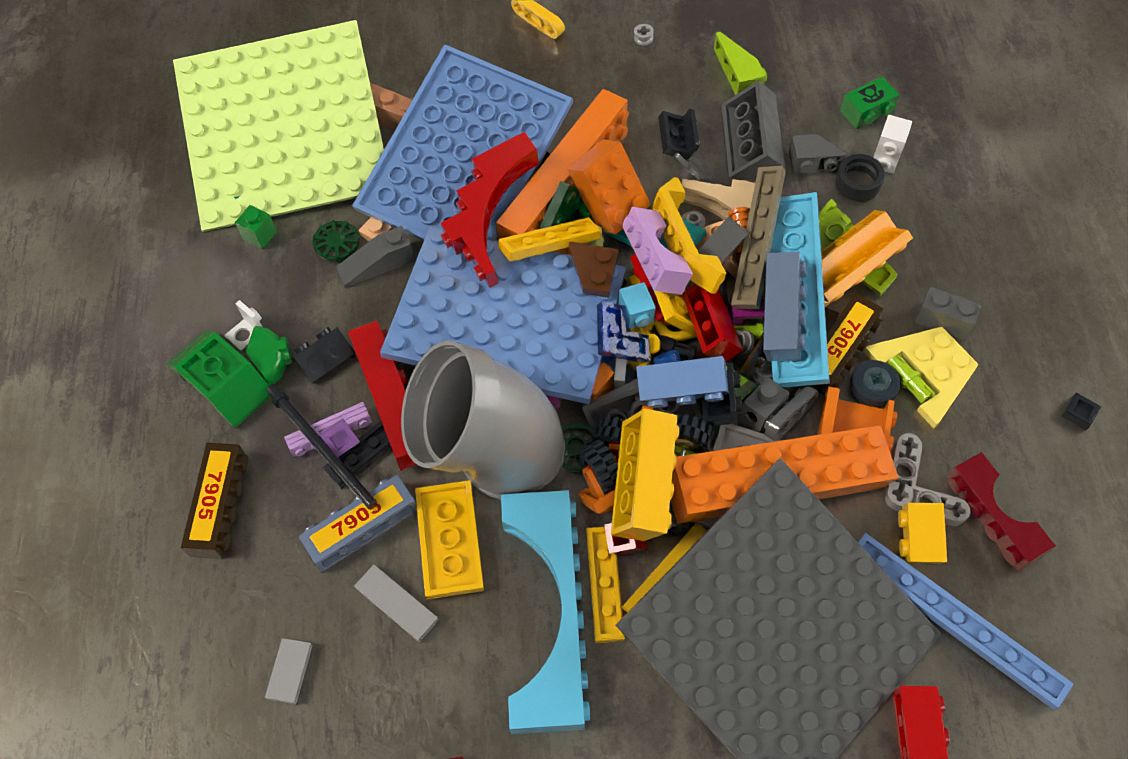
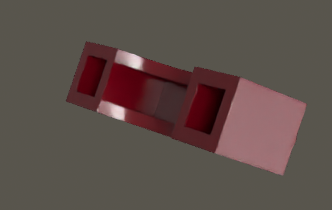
(1019, 541)

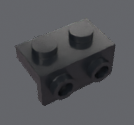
(679, 133)
(323, 354)
(724, 411)

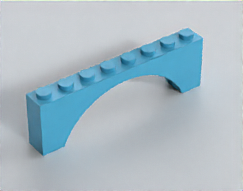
(555, 694)

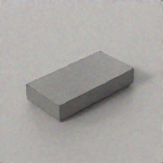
(288, 671)

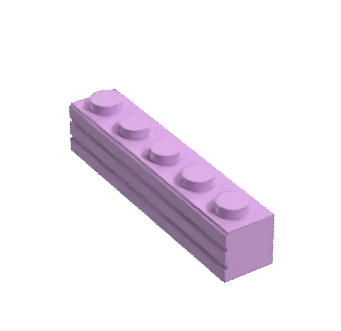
(355, 417)

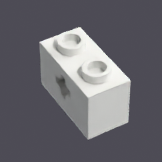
(892, 142)

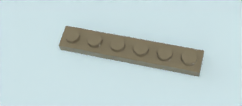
(758, 242)

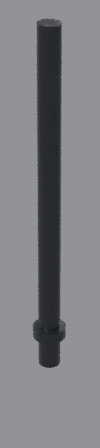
(281, 400)

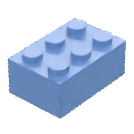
(683, 382)

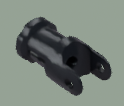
(667, 344)

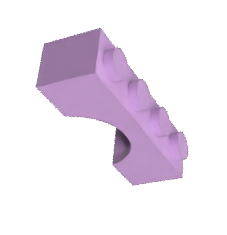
(663, 268)

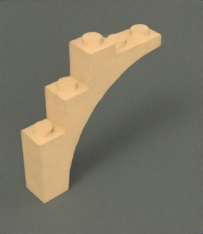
(719, 198)

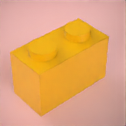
(923, 533)

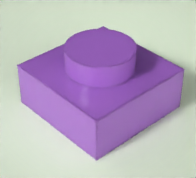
(340, 437)

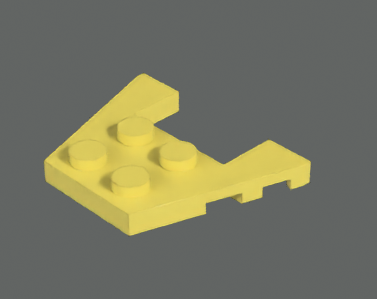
(938, 360)

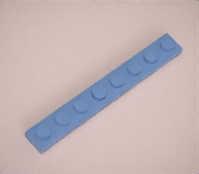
(971, 628)

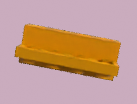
(860, 252)

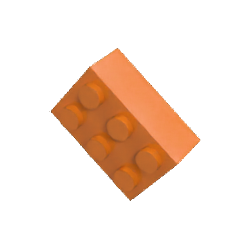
(608, 184)

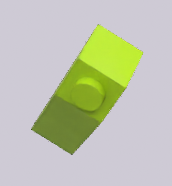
(738, 64)

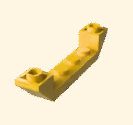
(705, 268)

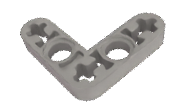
(913, 493)

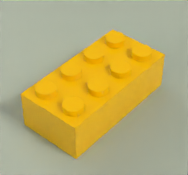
(645, 475)

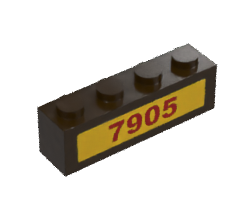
(848, 337)
(214, 501)

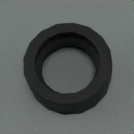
(861, 163)

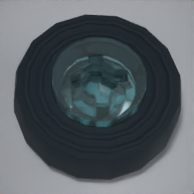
(878, 392)

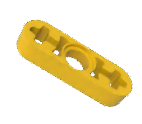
(539, 17)

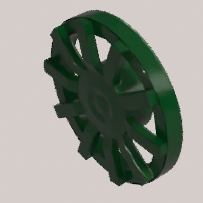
(335, 241)
(574, 444)

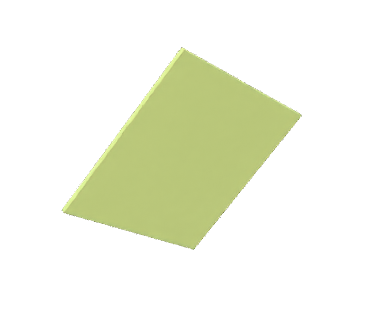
(279, 123)

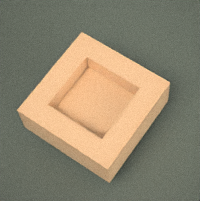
(373, 228)

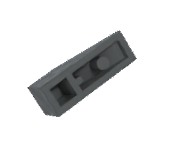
(723, 242)
(377, 257)

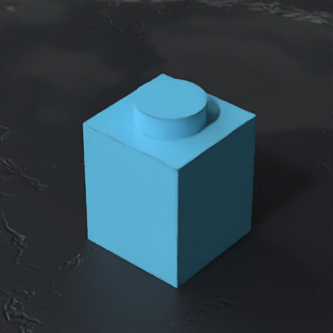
(638, 305)

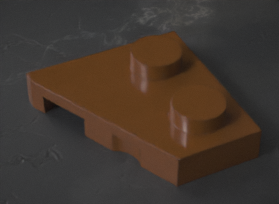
(594, 267)

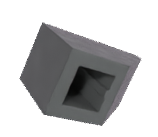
(814, 154)

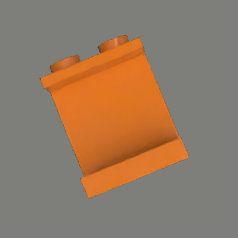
(844, 415)

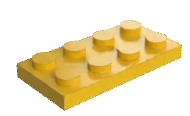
(449, 540)

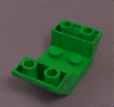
(221, 377)

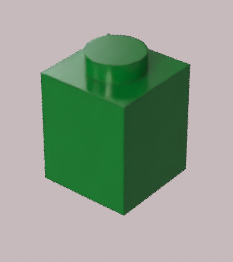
(256, 226)

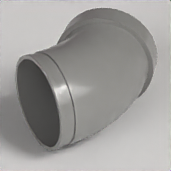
(481, 420)

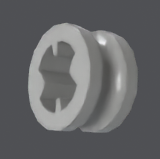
(643, 39)

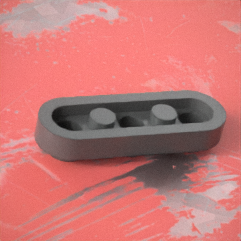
(790, 413)

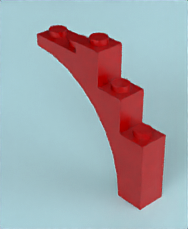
(493, 175)

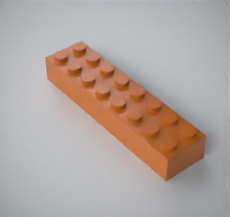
(602, 120)
(825, 463)

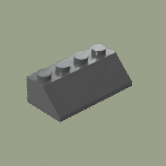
(752, 132)

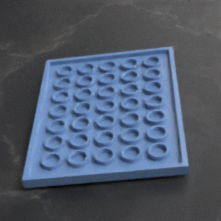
(454, 117)
(527, 321)

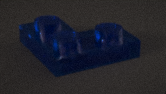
(613, 337)

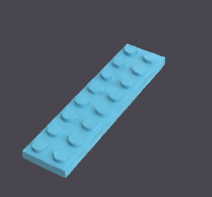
(799, 230)

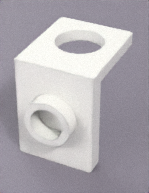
(250, 319)

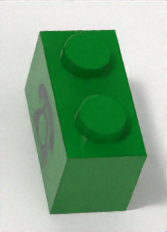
(869, 102)

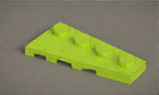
(832, 226)

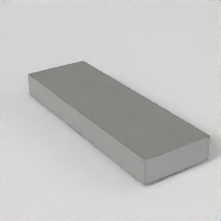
(396, 603)

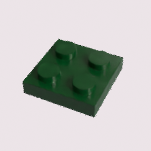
(563, 205)

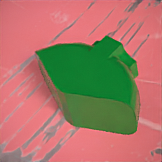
(268, 354)

